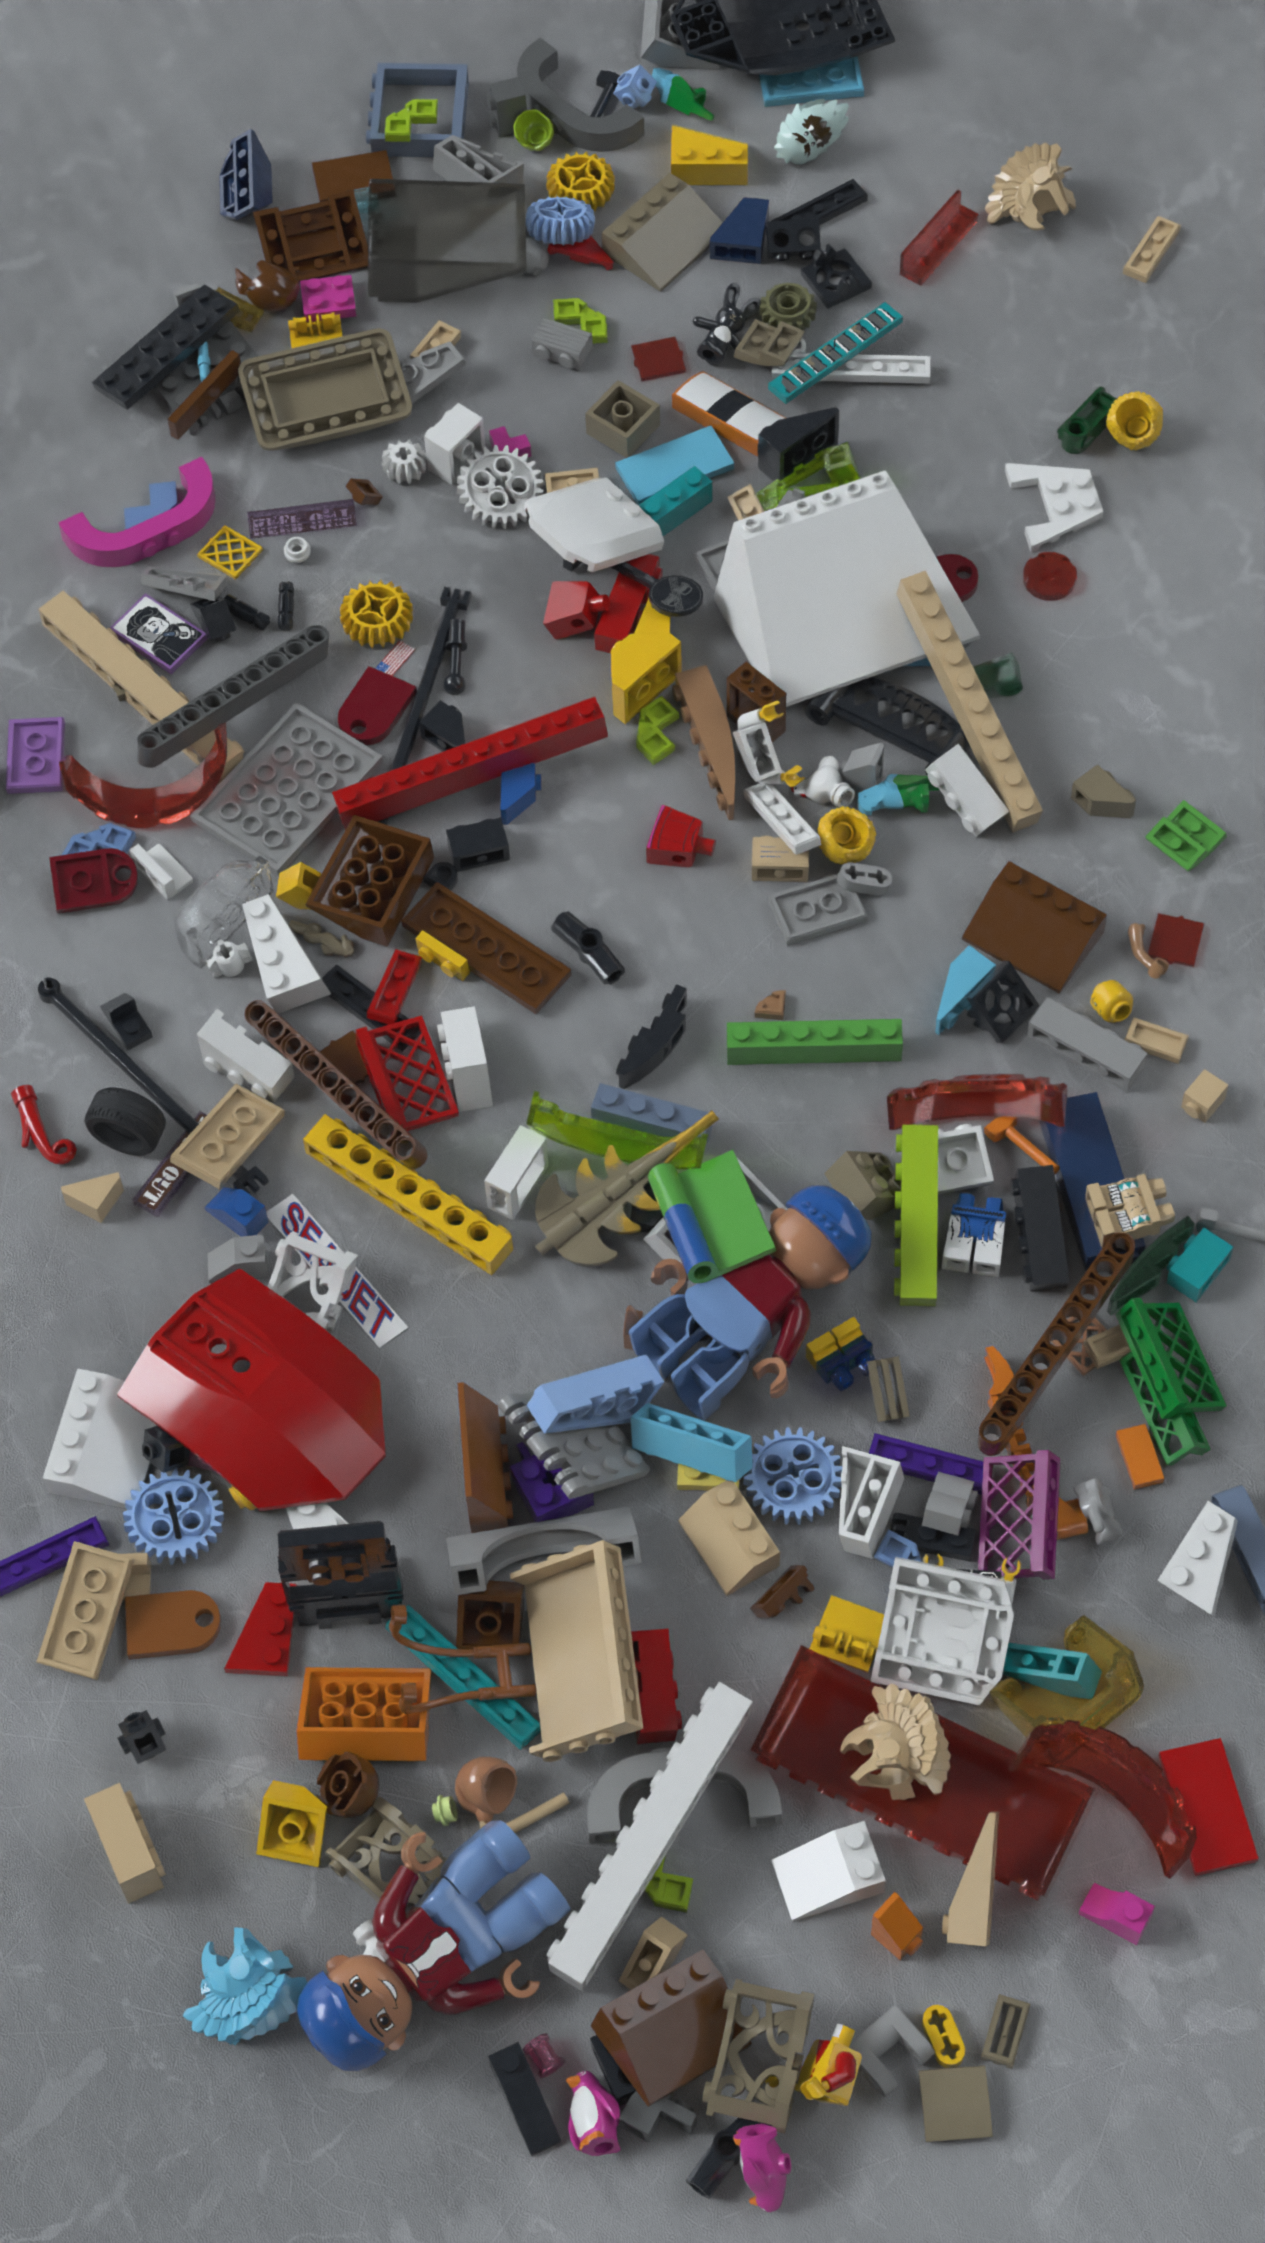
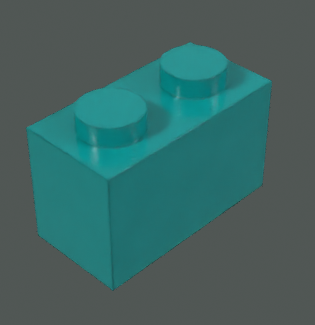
(1199, 1264)

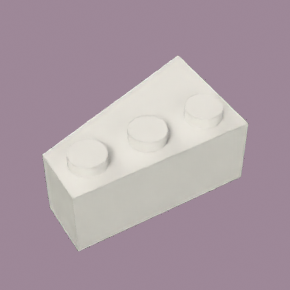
(1202, 1558)

